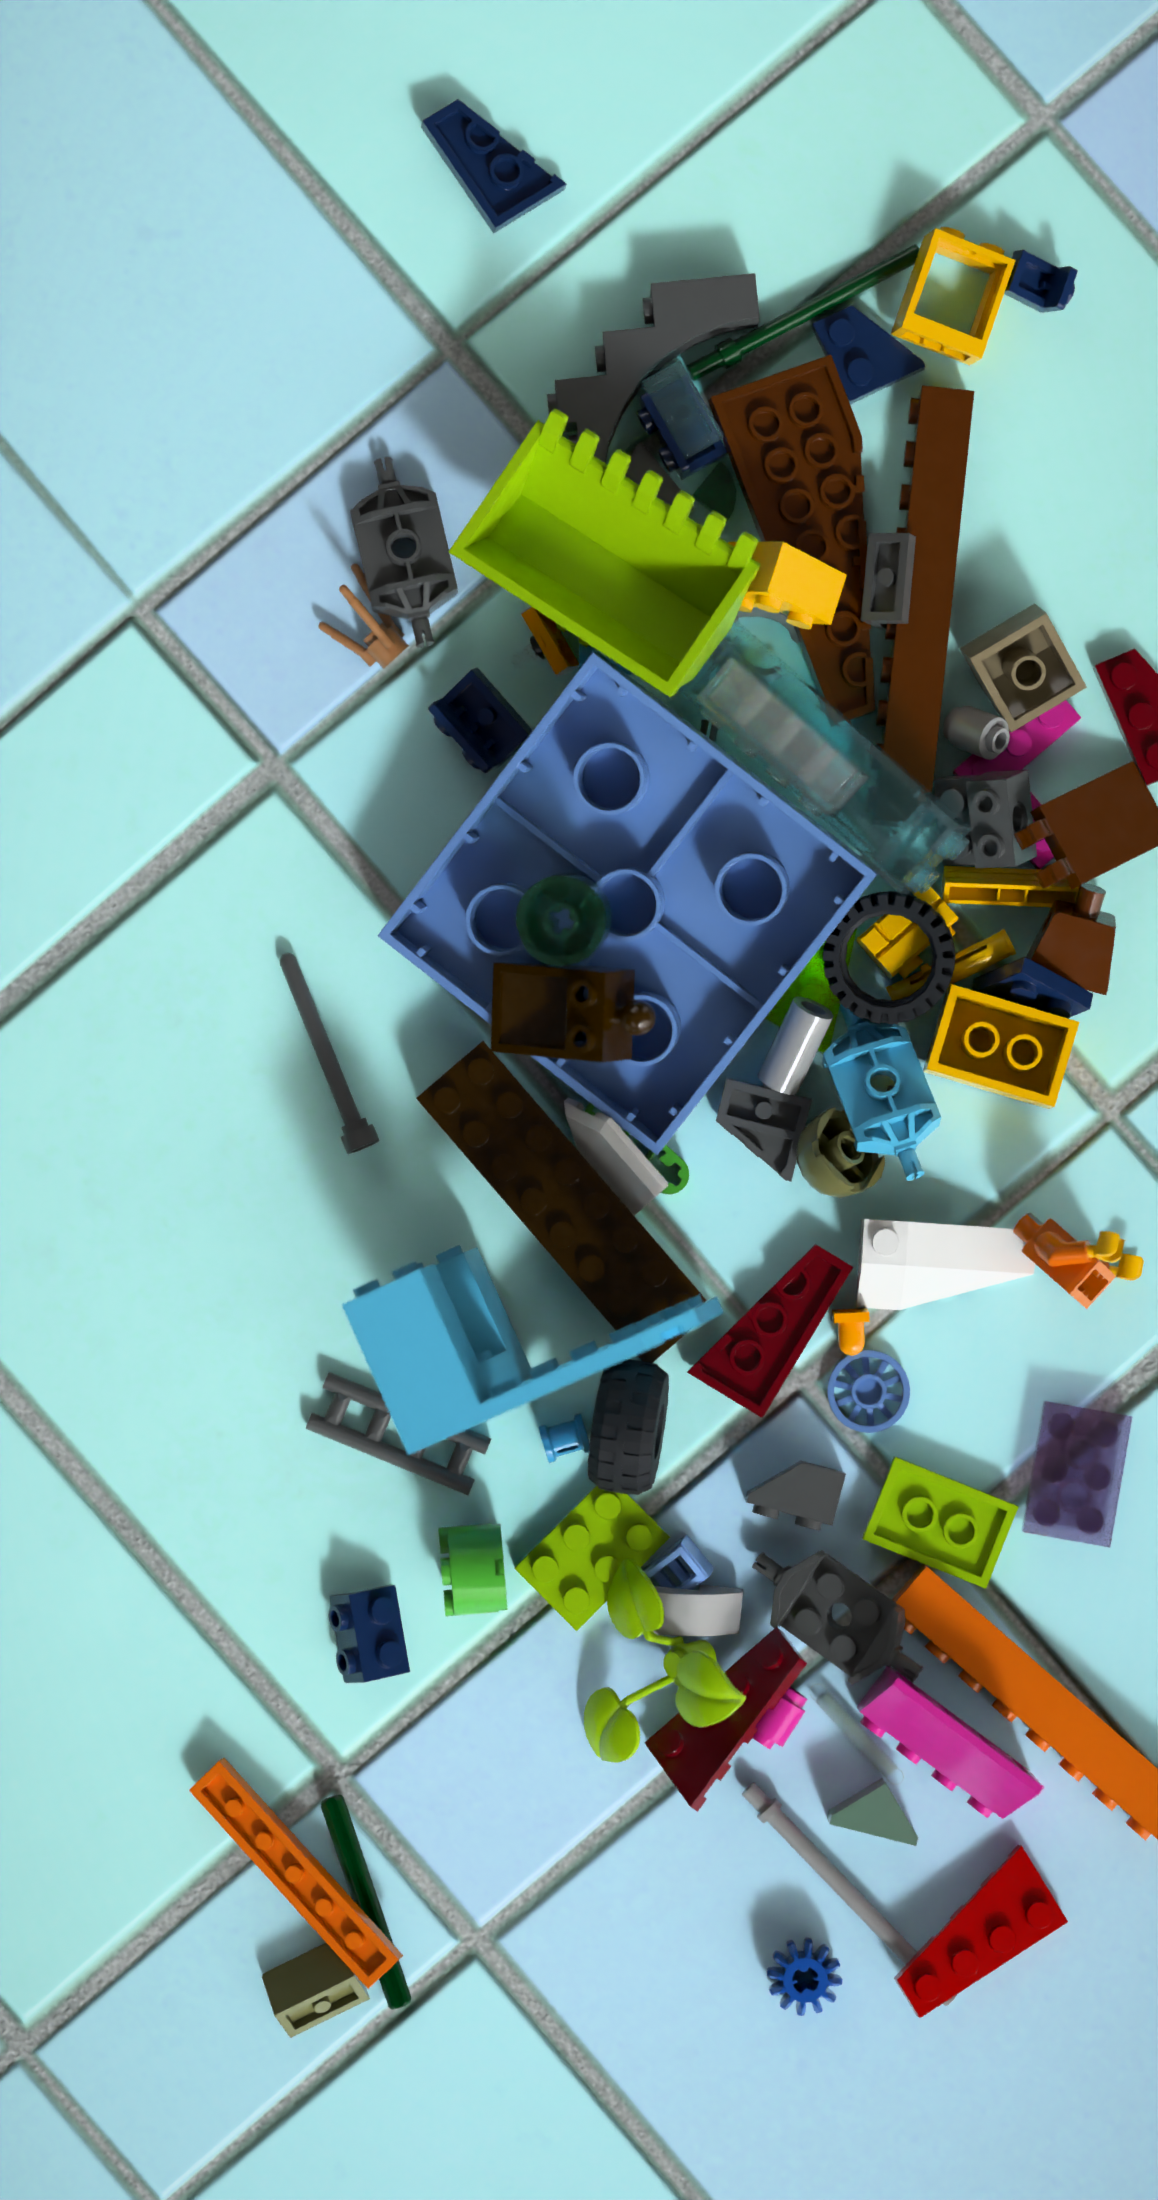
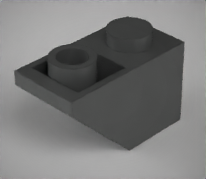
(802, 1491)

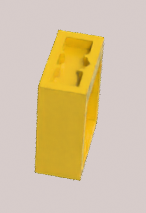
(937, 336)

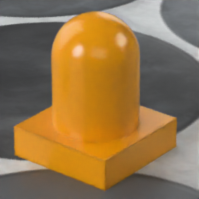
(851, 1329)

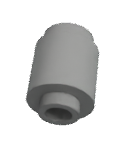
(976, 731)

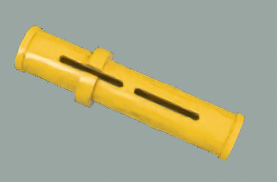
(967, 962)

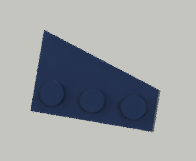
(488, 168)

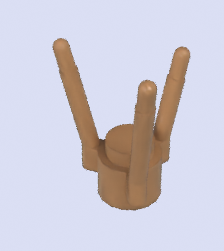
(384, 641)

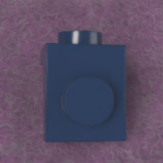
(1040, 283)

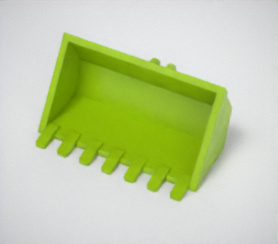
(609, 556)

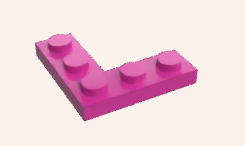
(1023, 748)

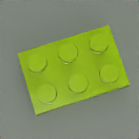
(940, 1522)
(584, 1551)

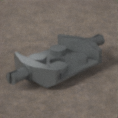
(411, 585)
(804, 1608)

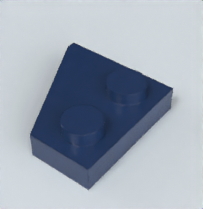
(864, 353)
(1034, 987)

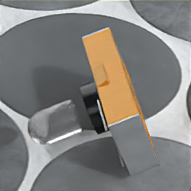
(546, 643)

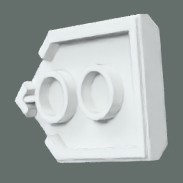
(614, 1157)

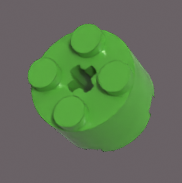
(473, 1569)

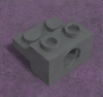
(995, 809)

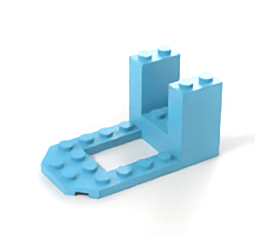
(452, 1355)

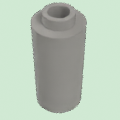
(795, 1046)

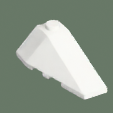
(925, 1262)

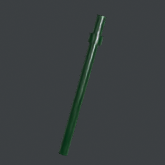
(730, 351)

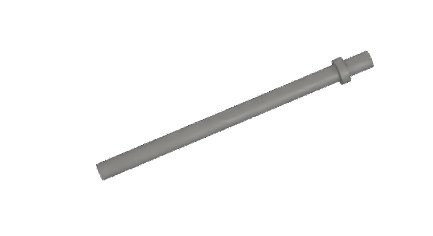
(770, 1812)

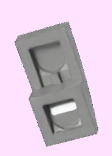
(701, 1612)

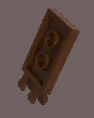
(1094, 827)

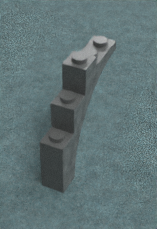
(681, 317)

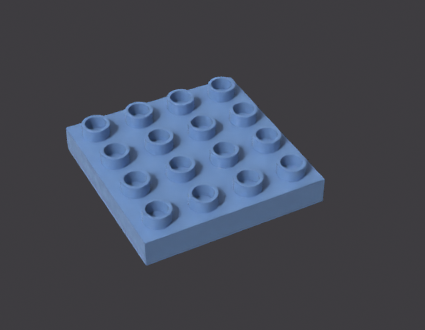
(706, 876)

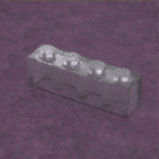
(782, 738)

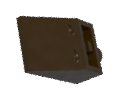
(567, 1011)

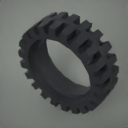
(880, 1009)

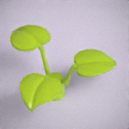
(703, 1691)

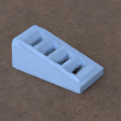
(693, 1557)

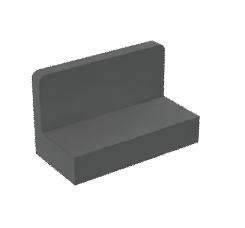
(888, 579)

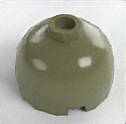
(830, 1158)

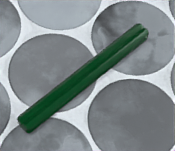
(362, 1889)

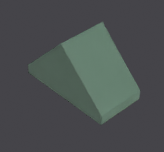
(874, 1813)

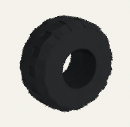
(628, 1427)

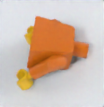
(1076, 1262)

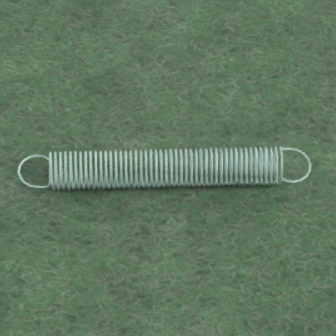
(855, 1732)

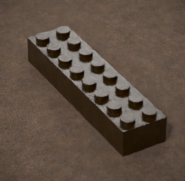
(556, 1193)

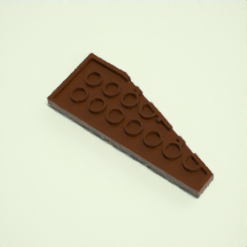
(805, 487)

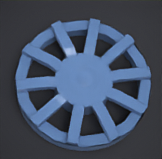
(868, 1391)

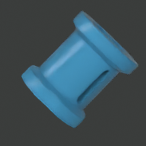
(564, 1438)

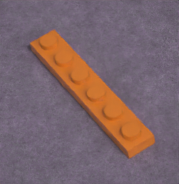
(296, 1873)

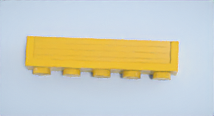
(1001, 887)

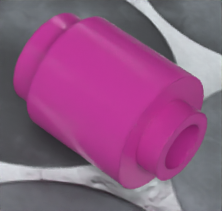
(781, 1721)

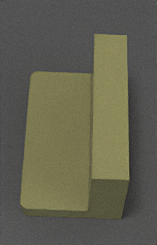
(312, 1989)

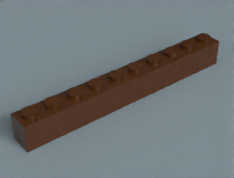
(934, 516)

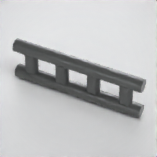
(372, 1443)

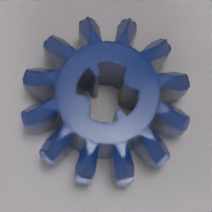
(805, 1991)

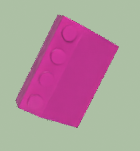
(948, 1745)

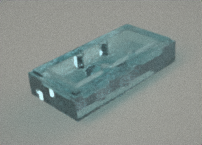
(683, 409)

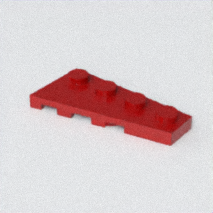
(992, 1927)

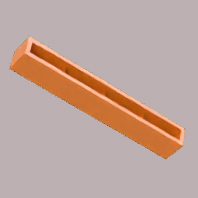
(1033, 1696)

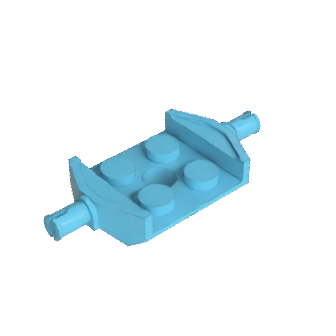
(882, 1120)

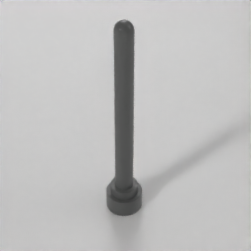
(356, 1131)

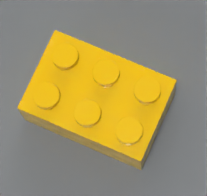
(1001, 1046)

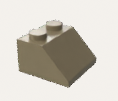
(1023, 667)

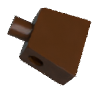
(1078, 940)

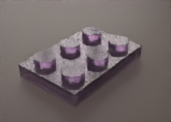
(1076, 1474)

